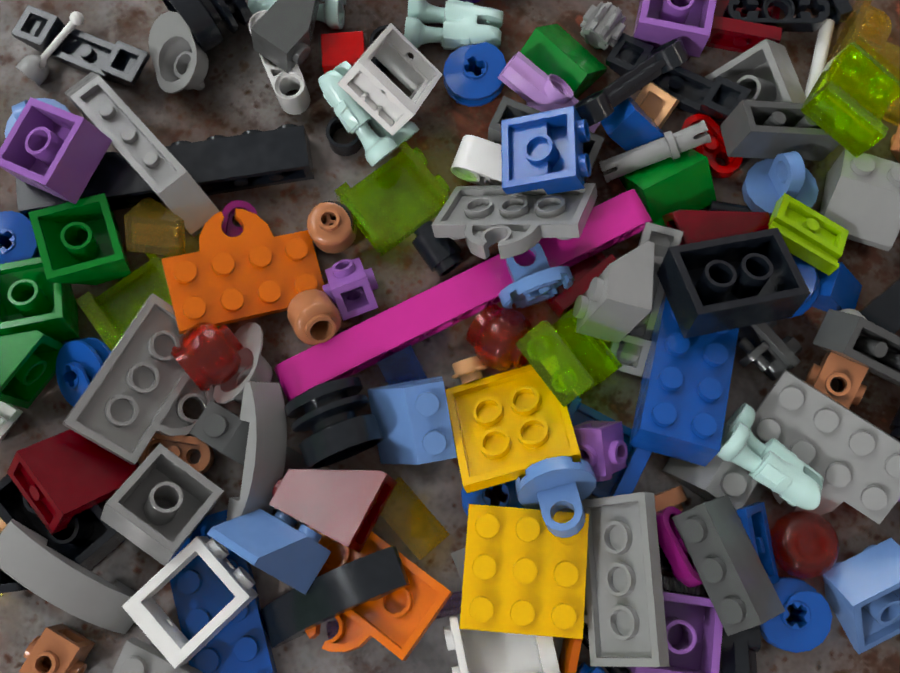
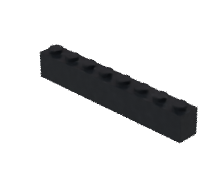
(216, 165)

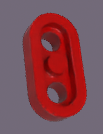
(715, 149)

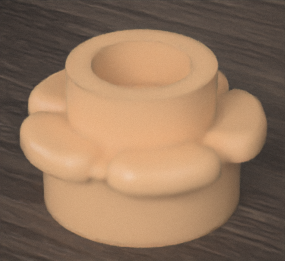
(468, 369)

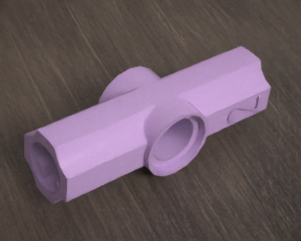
(536, 87)

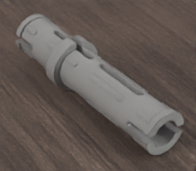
(668, 146)

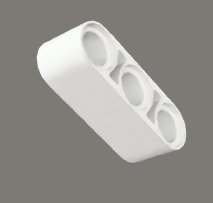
(284, 82)
(478, 161)

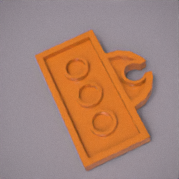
(240, 274)
(393, 620)

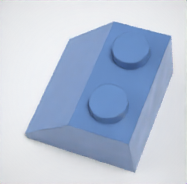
(413, 422)
(275, 546)
(867, 594)

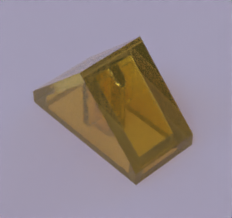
(154, 229)

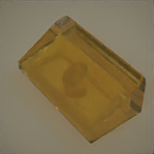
(413, 520)

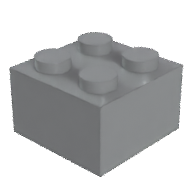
(161, 504)

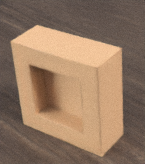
(656, 103)

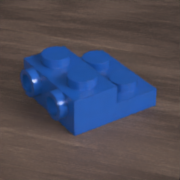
(545, 152)

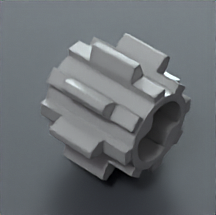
(602, 25)

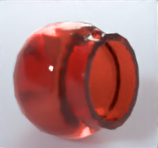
(495, 335)
(208, 354)
(804, 544)

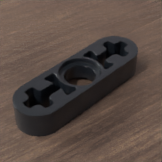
(802, 22)

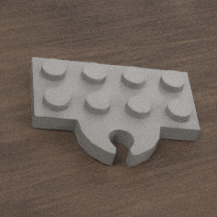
(513, 220)
(138, 388)
(849, 452)
(624, 583)

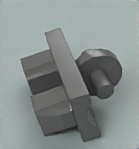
(767, 349)

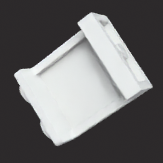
(499, 651)

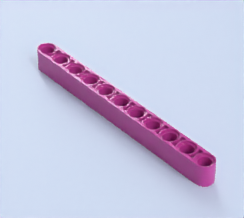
(452, 301)

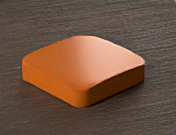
(569, 655)

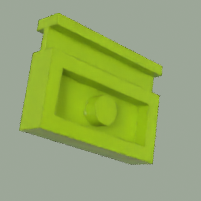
(809, 234)

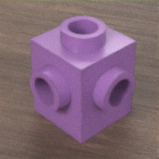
(351, 287)
(602, 446)

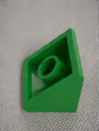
(562, 55)
(673, 185)

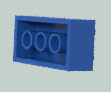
(684, 391)

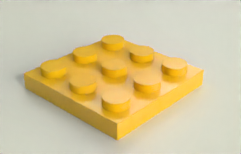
(507, 426)
(522, 574)

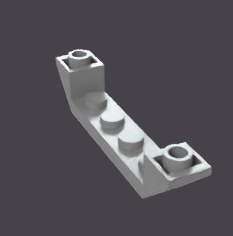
(143, 151)

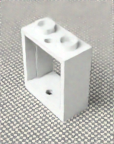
(378, 93)
(160, 627)

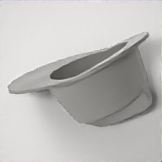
(176, 55)
(252, 368)

